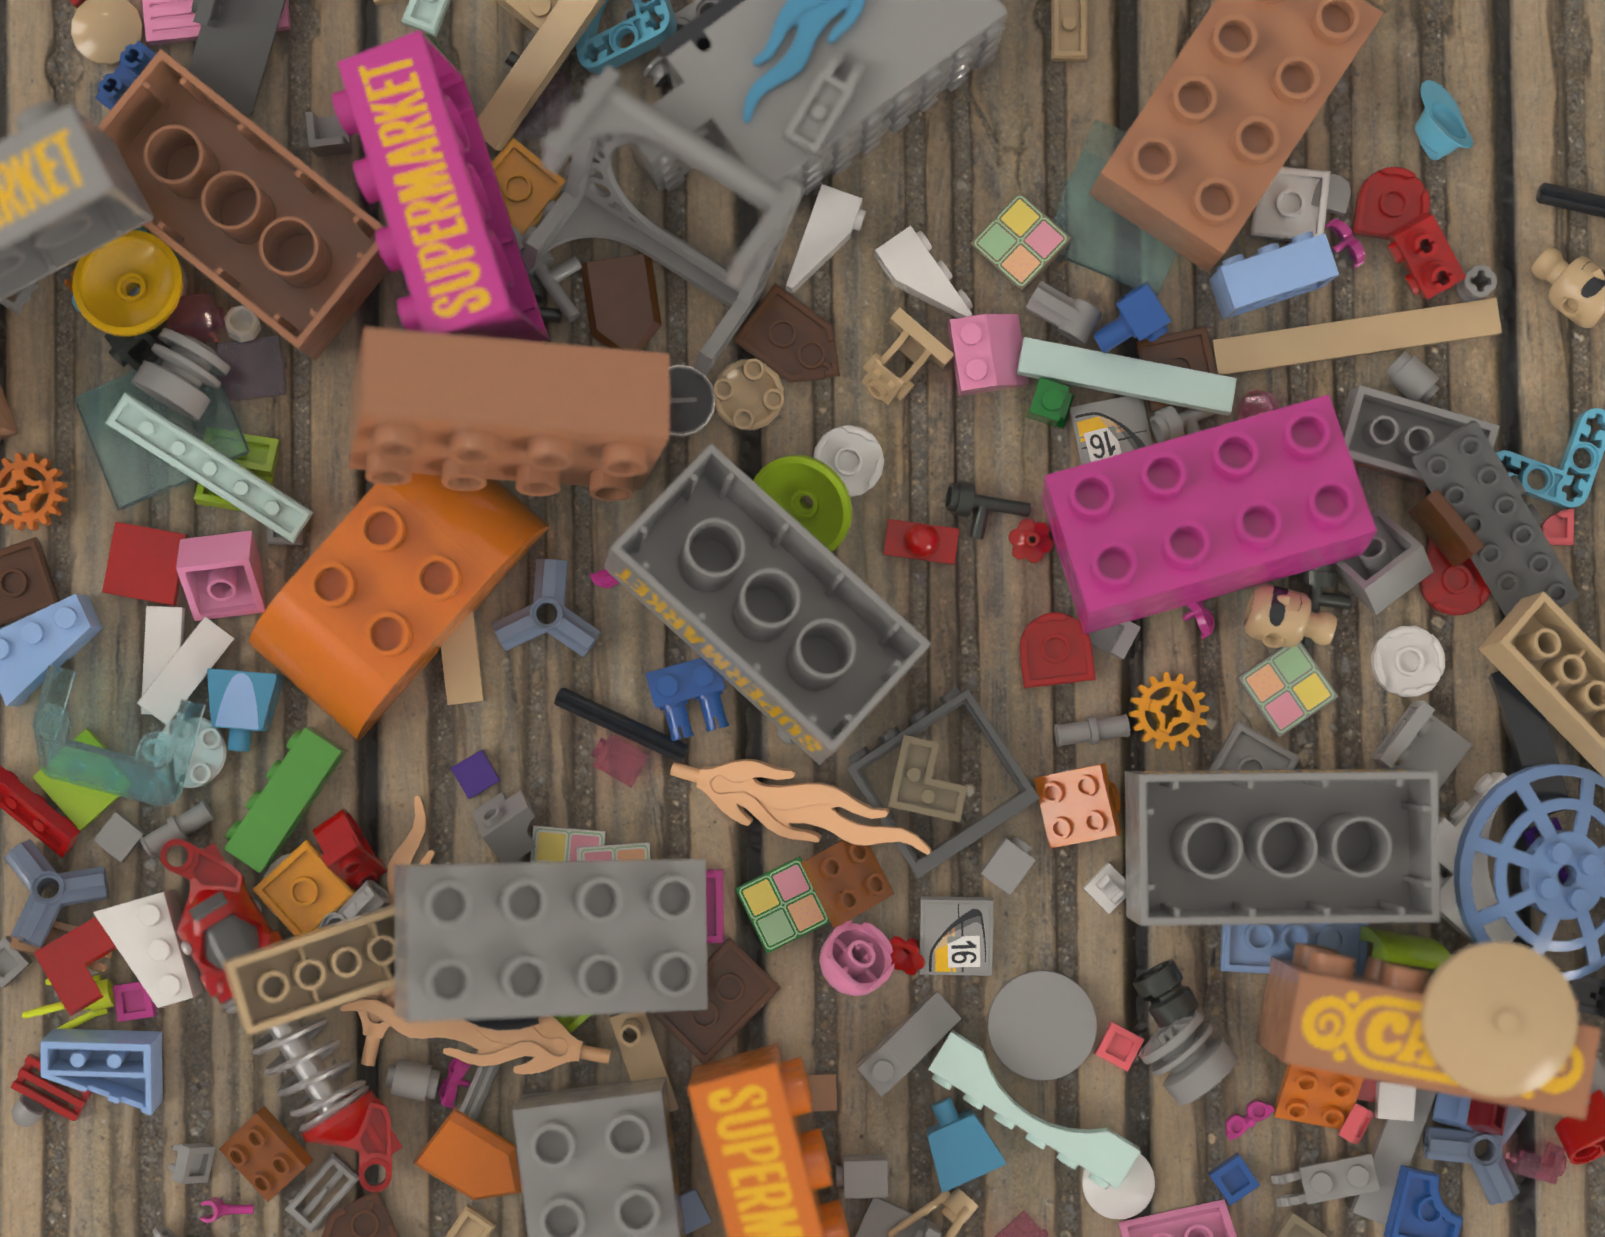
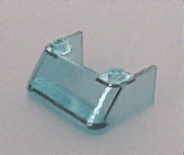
(149, 777)

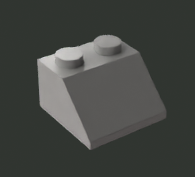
(1388, 566)

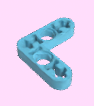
(1558, 478)

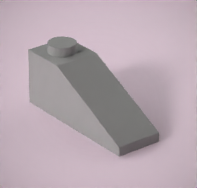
(907, 1043)

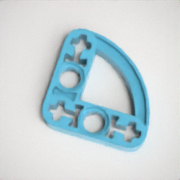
(643, 27)

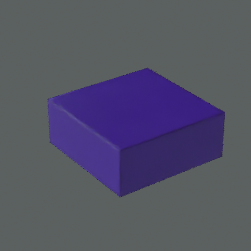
(475, 774)

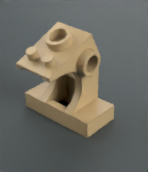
(914, 344)

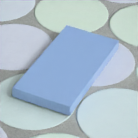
(1252, 945)

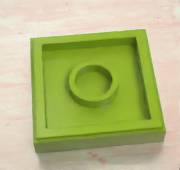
(79, 803)

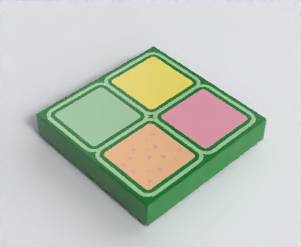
(782, 905)

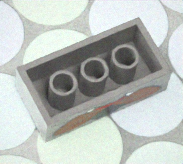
(1389, 430)

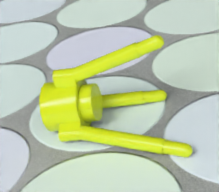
(98, 1008)

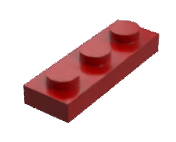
(36, 815)

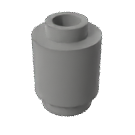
(1413, 378)
(413, 1080)

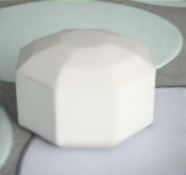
(242, 324)

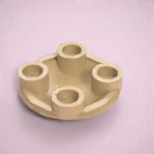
(105, 28)
(748, 394)

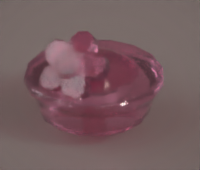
(1256, 403)

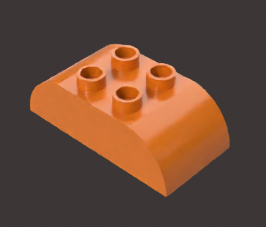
(391, 592)

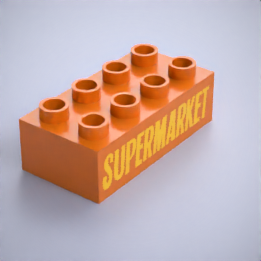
(756, 1150)

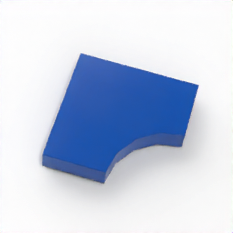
(1418, 1207)

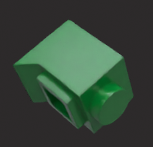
(1050, 403)

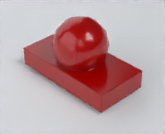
(921, 541)

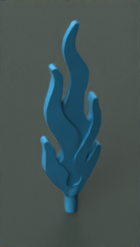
(811, 19)

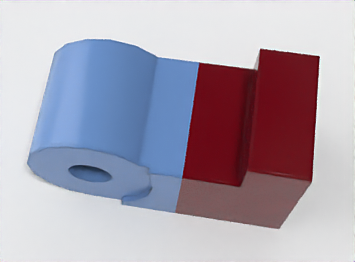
(1470, 1113)

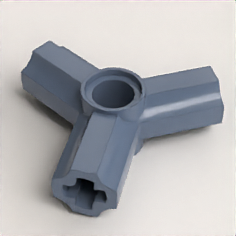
(526, 624)
(36, 874)
(1490, 1167)

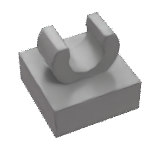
(192, 1163)

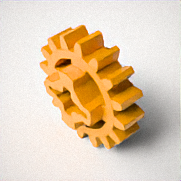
(1153, 706)

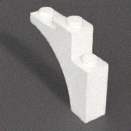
(1482, 889)

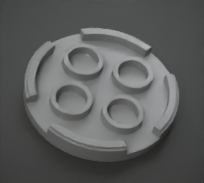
(1042, 1025)

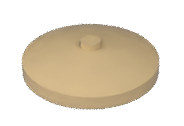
(1499, 1018)

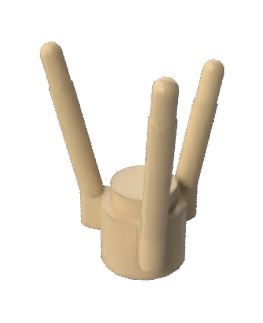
(957, 1209)

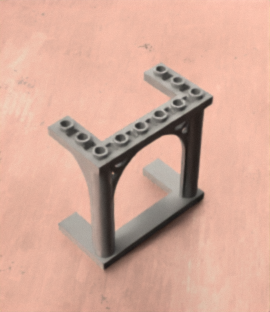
(594, 213)

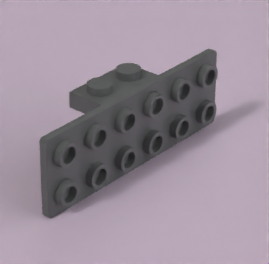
(235, 47)
(1476, 484)

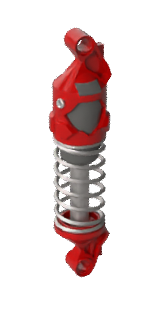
(227, 922)

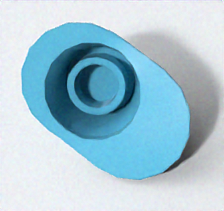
(1440, 123)

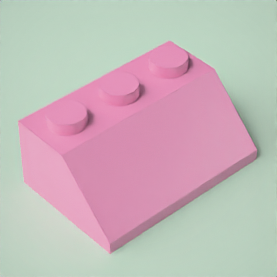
(1195, 1221)

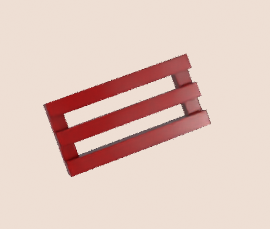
(44, 1099)

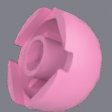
(856, 959)

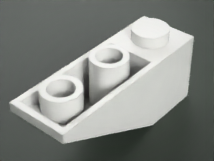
(915, 271)

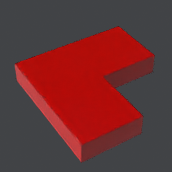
(66, 964)

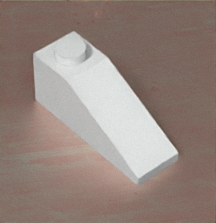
(826, 232)

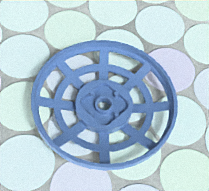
(1538, 866)

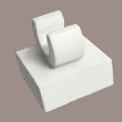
(1107, 887)

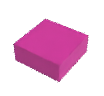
(133, 1002)

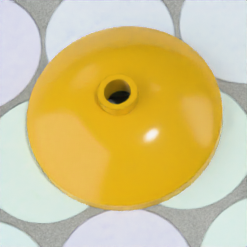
(109, 274)

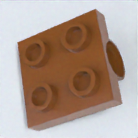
(847, 880)
(266, 1154)

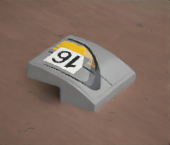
(1110, 428)
(956, 935)

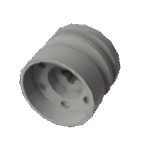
(181, 374)
(1193, 1063)

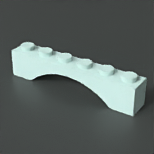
(1097, 1150)

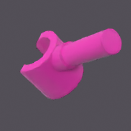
(224, 1209)

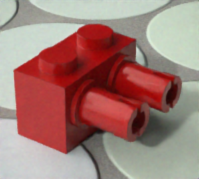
(1425, 256)

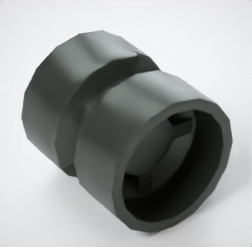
(1165, 992)

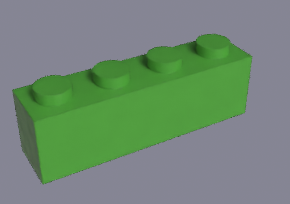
(285, 798)

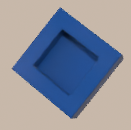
(1233, 1179)

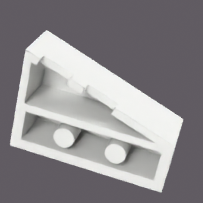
(149, 944)

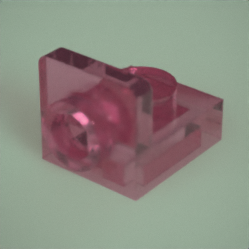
(619, 759)
(1530, 1164)

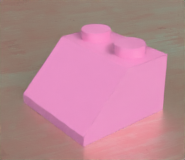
(986, 352)
(221, 575)

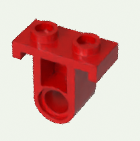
(347, 850)
(1584, 1137)

